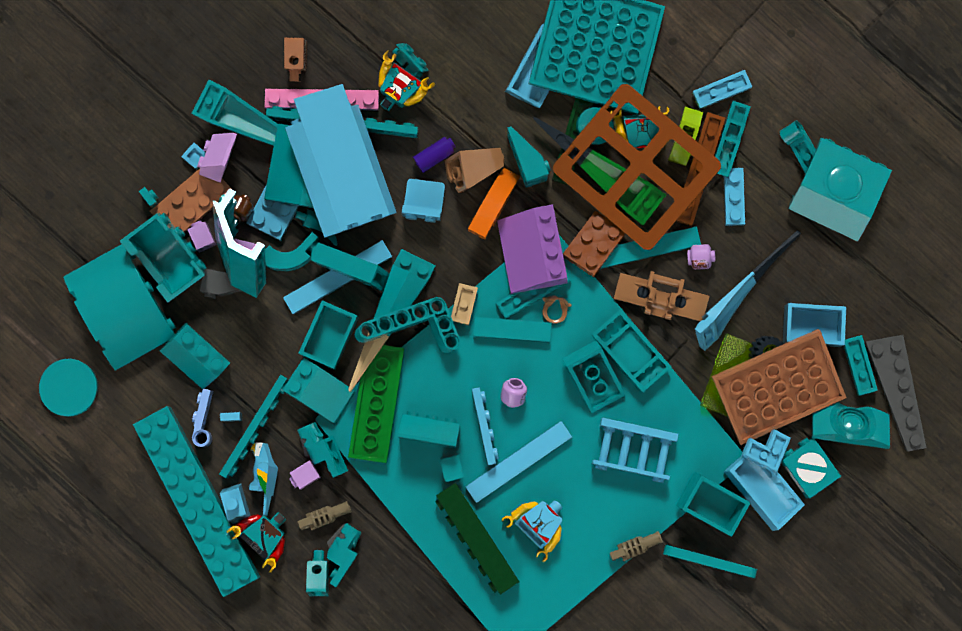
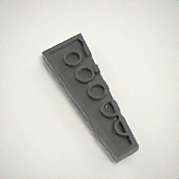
(895, 376)

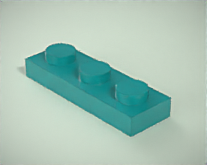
(860, 365)

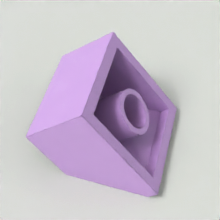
(216, 156)

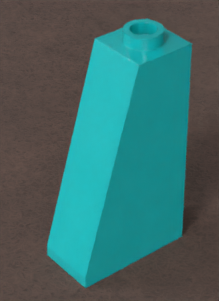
(350, 266)

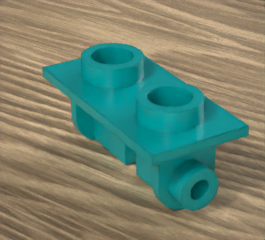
(405, 54)

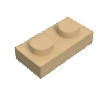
(464, 304)

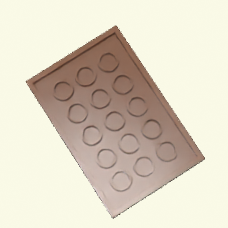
(779, 386)

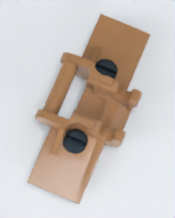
(659, 303)

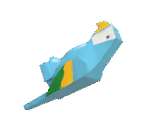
(264, 473)

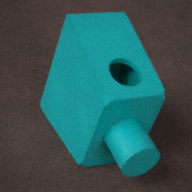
(317, 583)

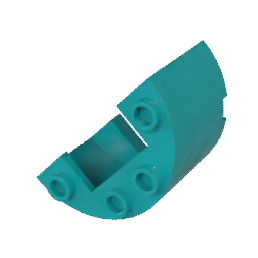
(165, 255)

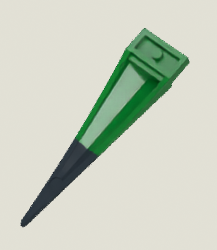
(639, 199)

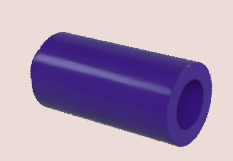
(434, 154)

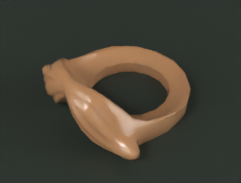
(564, 306)

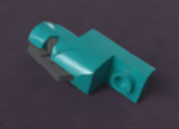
(321, 449)
(341, 551)

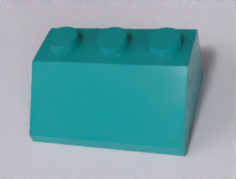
(195, 356)
(429, 429)

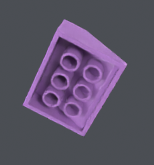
(532, 250)

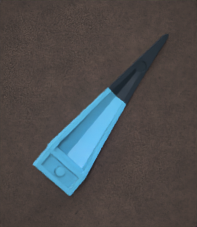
(718, 316)

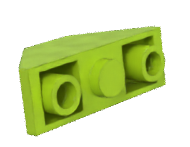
(690, 124)

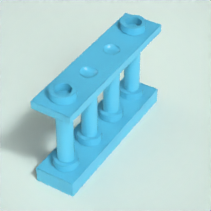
(647, 436)

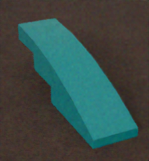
(731, 136)

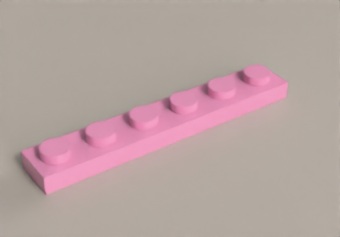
(285, 98)

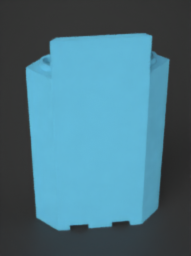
(338, 162)

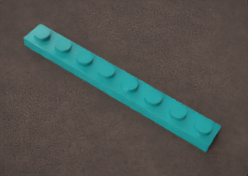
(388, 128)

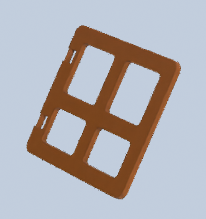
(640, 163)

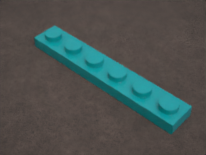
(251, 434)

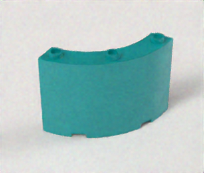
(119, 307)

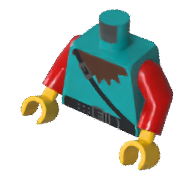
(263, 536)

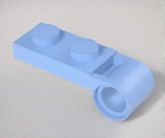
(200, 416)

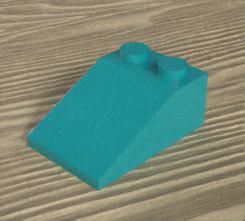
(529, 161)
(594, 376)
(318, 390)

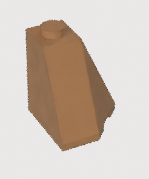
(472, 166)

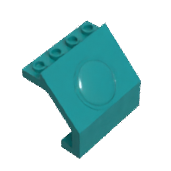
(840, 189)
(243, 266)

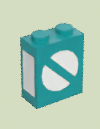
(809, 467)

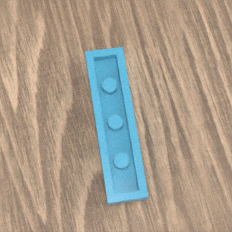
(483, 418)

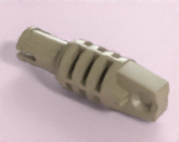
(324, 516)
(635, 546)

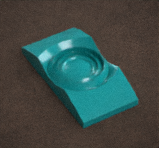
(631, 351)
(852, 425)

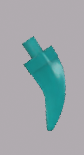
(311, 221)

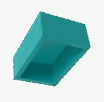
(328, 335)
(713, 504)

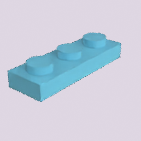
(722, 89)
(734, 198)

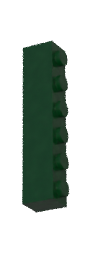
(477, 538)

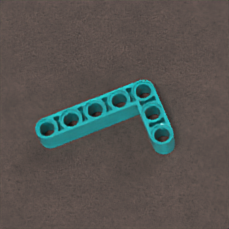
(411, 319)

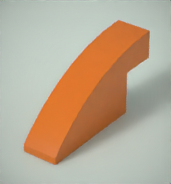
(493, 203)

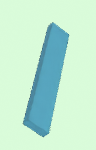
(332, 280)
(518, 461)

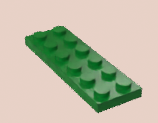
(376, 406)

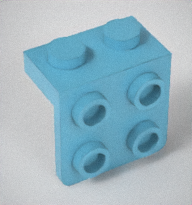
(423, 200)

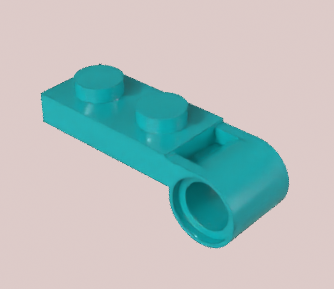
(799, 142)

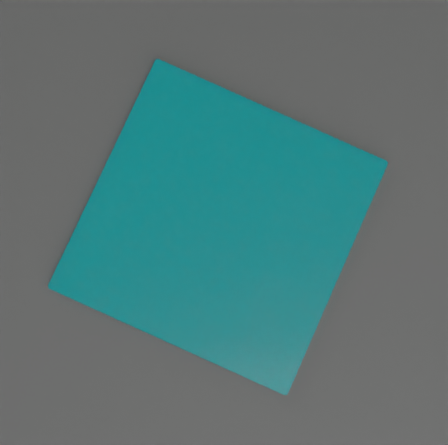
(596, 504)

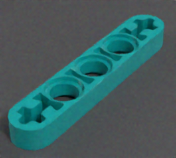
(710, 561)

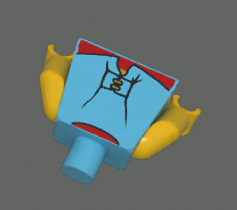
(539, 523)

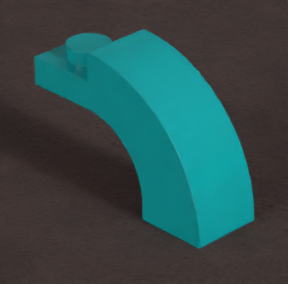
(291, 260)

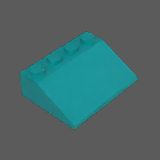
(285, 178)

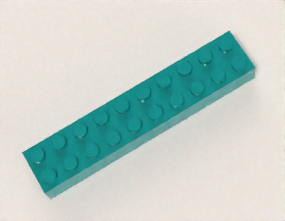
(196, 500)

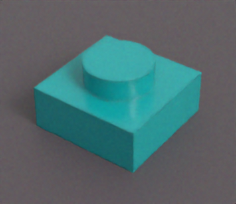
(149, 196)

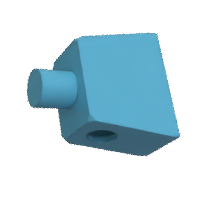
(234, 503)

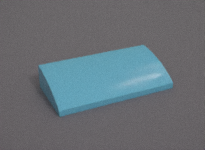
(519, 84)
(766, 491)

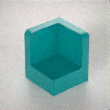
(451, 468)

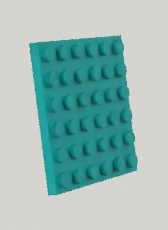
(596, 48)

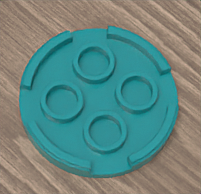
(68, 387)

